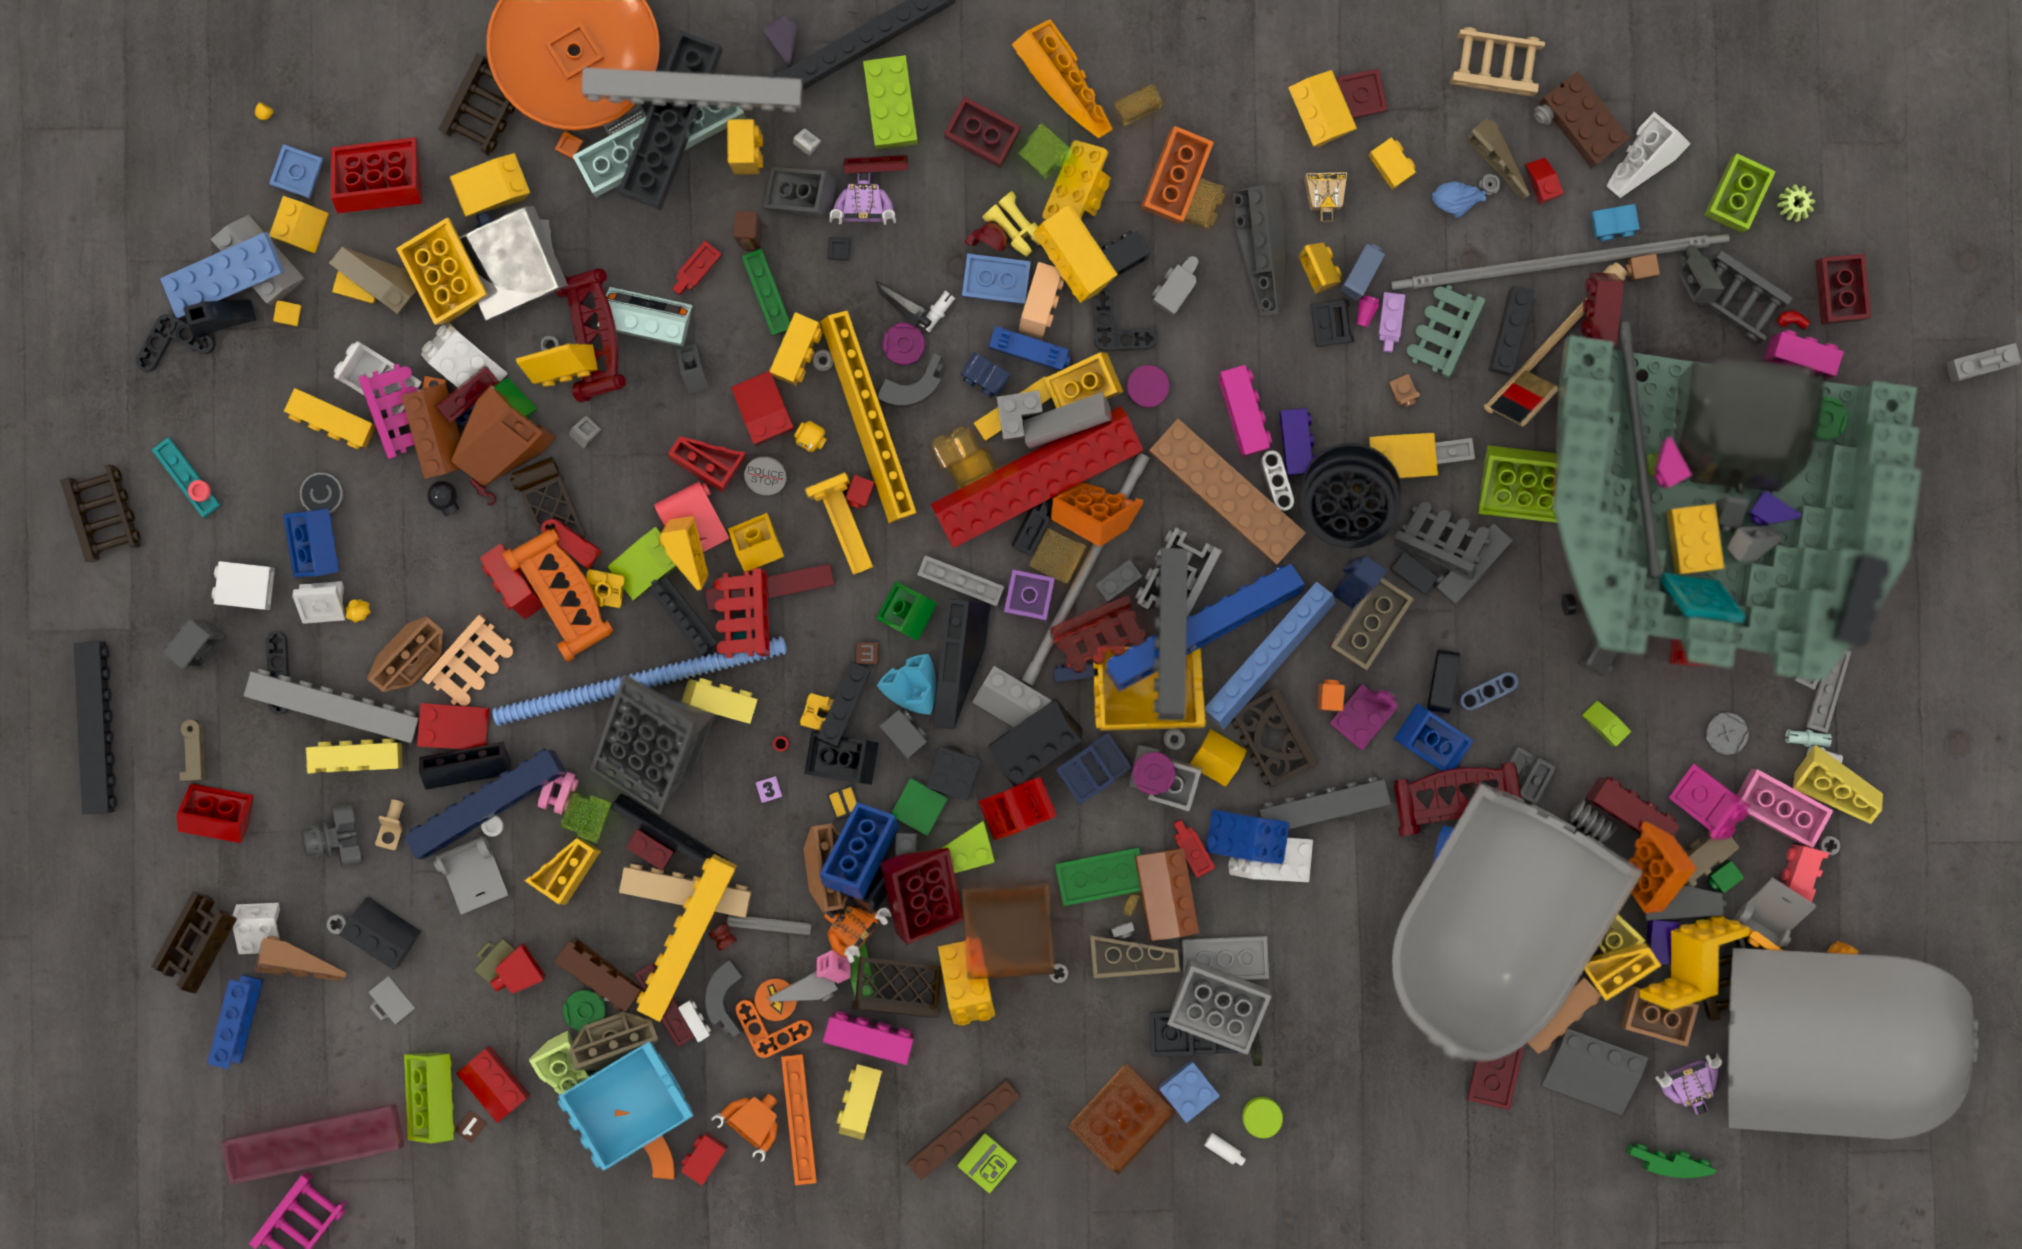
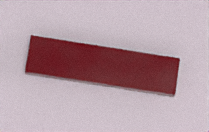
(672, 1019)

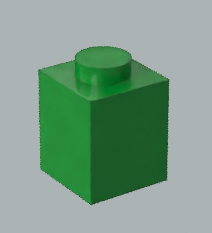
(1724, 876)

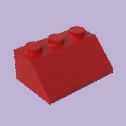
(215, 813)
(493, 1084)

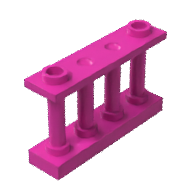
(290, 1204)

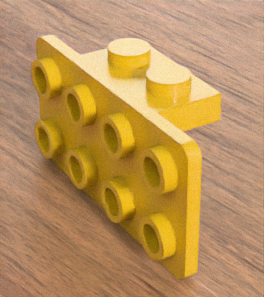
(1080, 181)

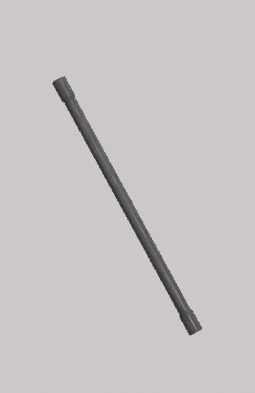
(1652, 559)

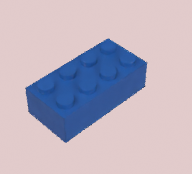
(859, 850)

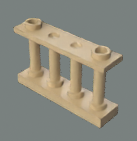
(1484, 79)

